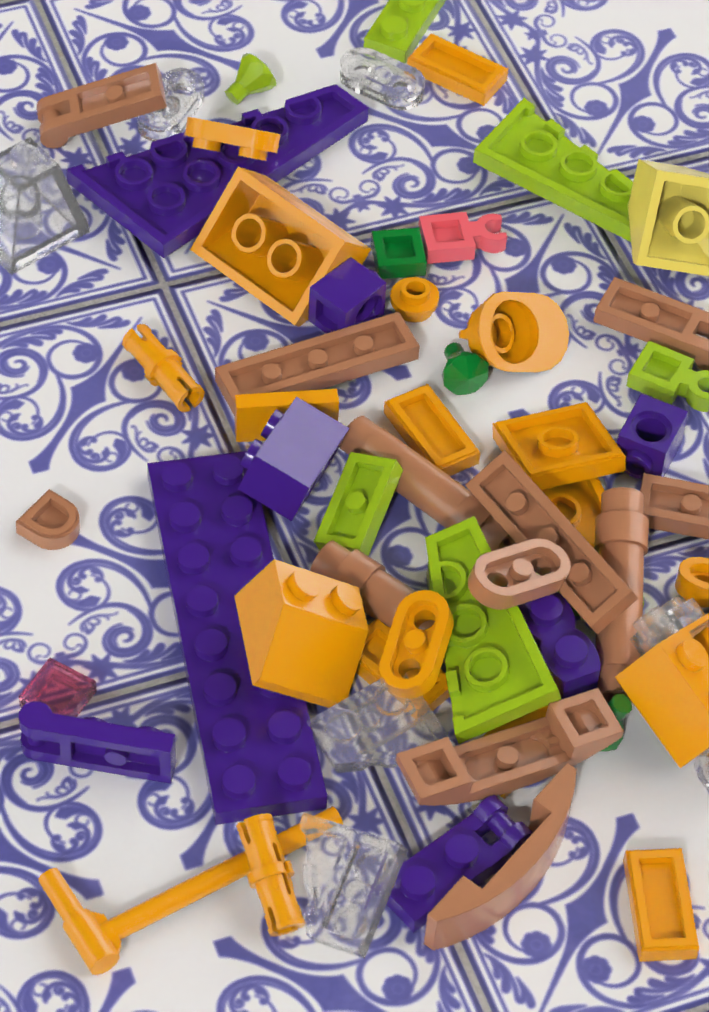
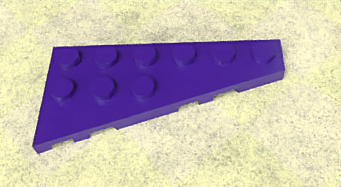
(174, 187)

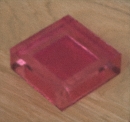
(60, 688)

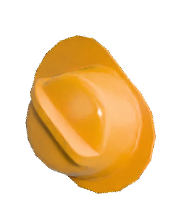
(518, 332)

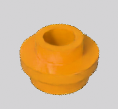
(414, 298)

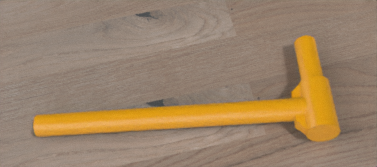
(100, 939)

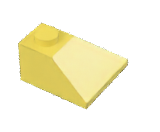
(670, 218)

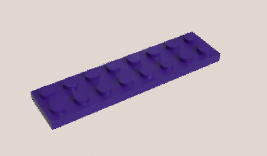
(250, 739)

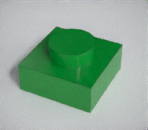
(398, 253)

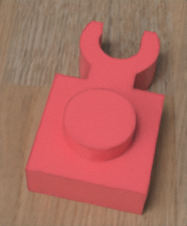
(454, 238)

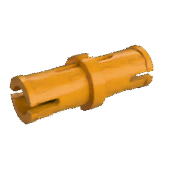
(163, 368)
(270, 874)

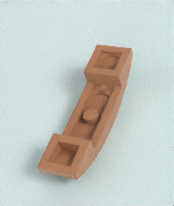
(513, 757)
(473, 909)

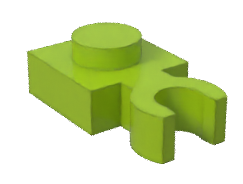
(669, 374)

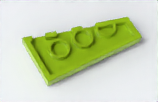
(553, 167)
(491, 654)

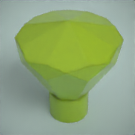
(251, 79)

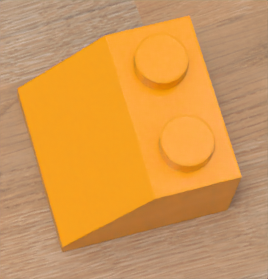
(302, 633)

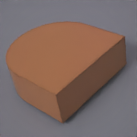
(50, 522)

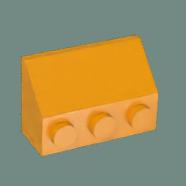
(273, 243)

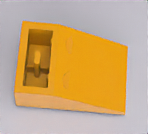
(673, 690)

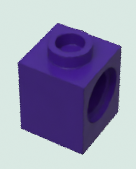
(346, 297)
(651, 436)

